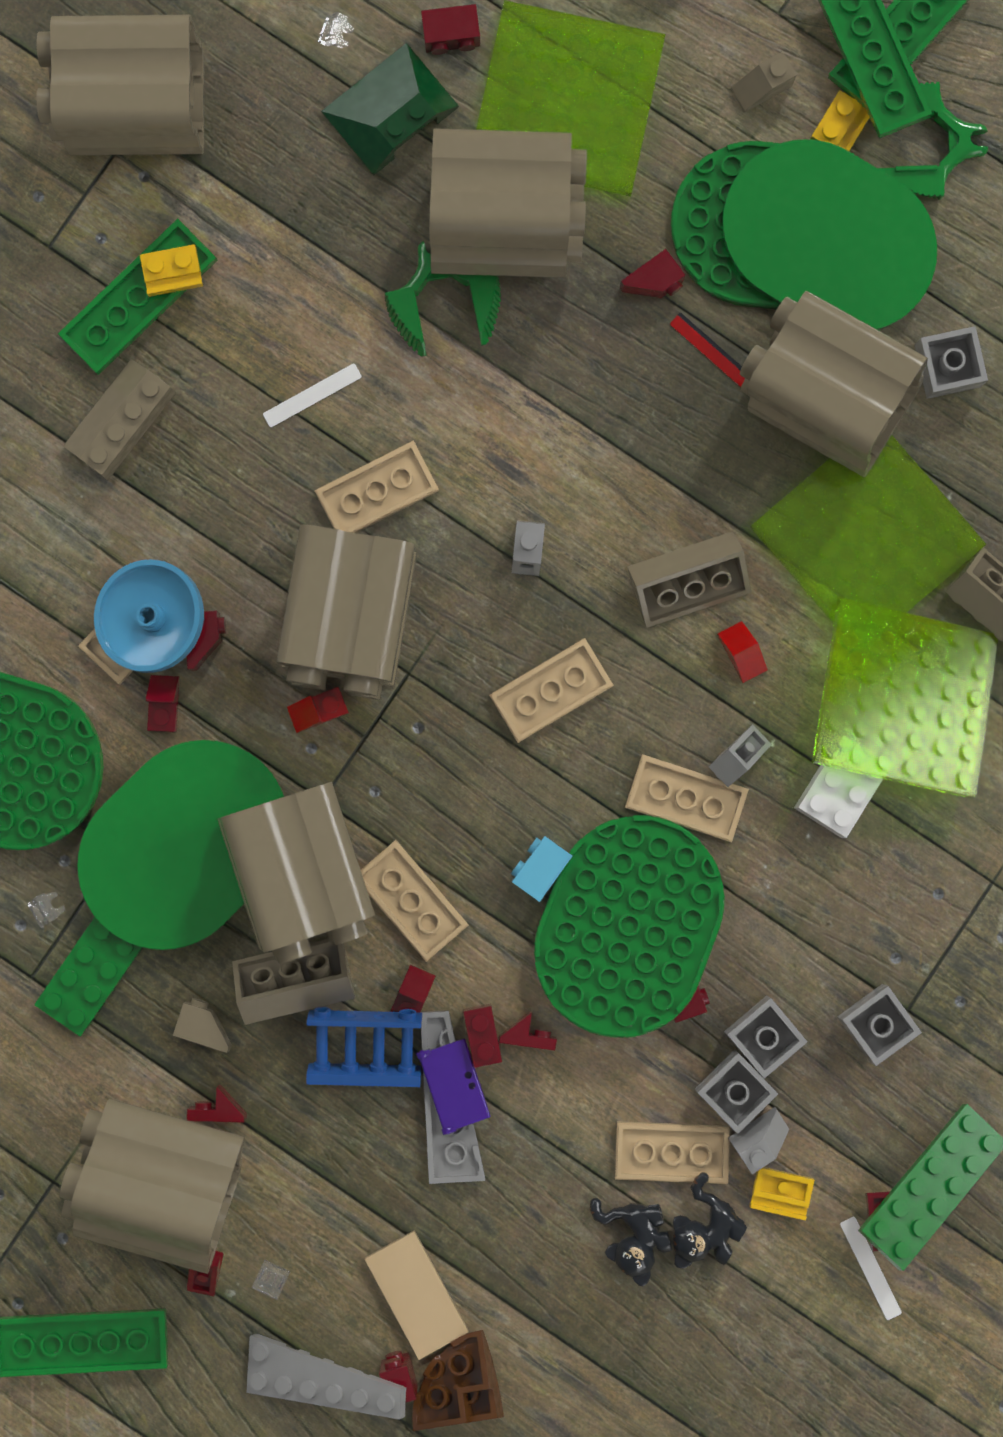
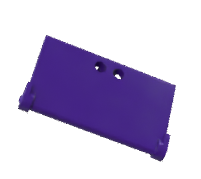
(450, 1081)

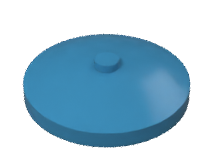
(148, 616)

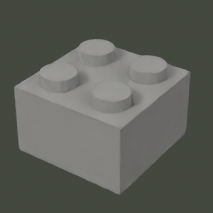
(952, 363)
(879, 1024)
(765, 1036)
(736, 1091)

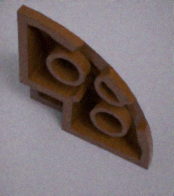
(459, 1386)

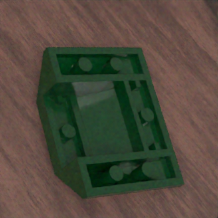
(389, 108)

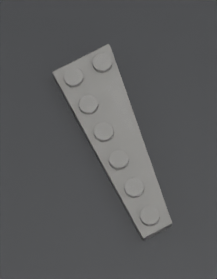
(454, 1155)
(303, 1378)

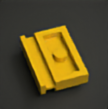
(842, 122)
(171, 270)
(781, 1193)

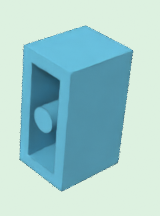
(541, 867)

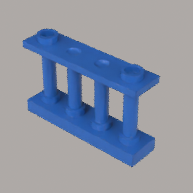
(350, 1071)

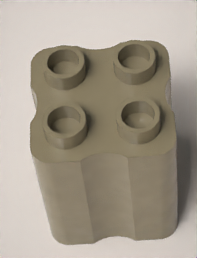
(123, 84)
(506, 203)
(832, 381)
(346, 610)
(297, 872)
(152, 1184)

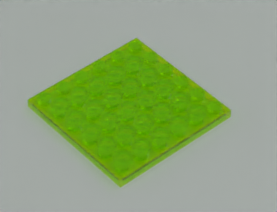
(576, 79)
(868, 536)
(905, 698)

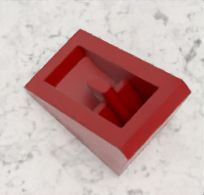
(743, 651)

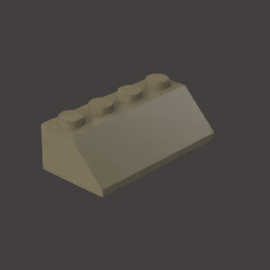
(119, 419)
(690, 579)
(981, 591)
(274, 989)

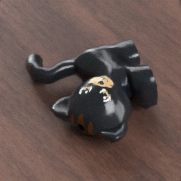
(694, 1240)
(635, 1253)

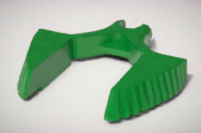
(931, 179)
(404, 310)

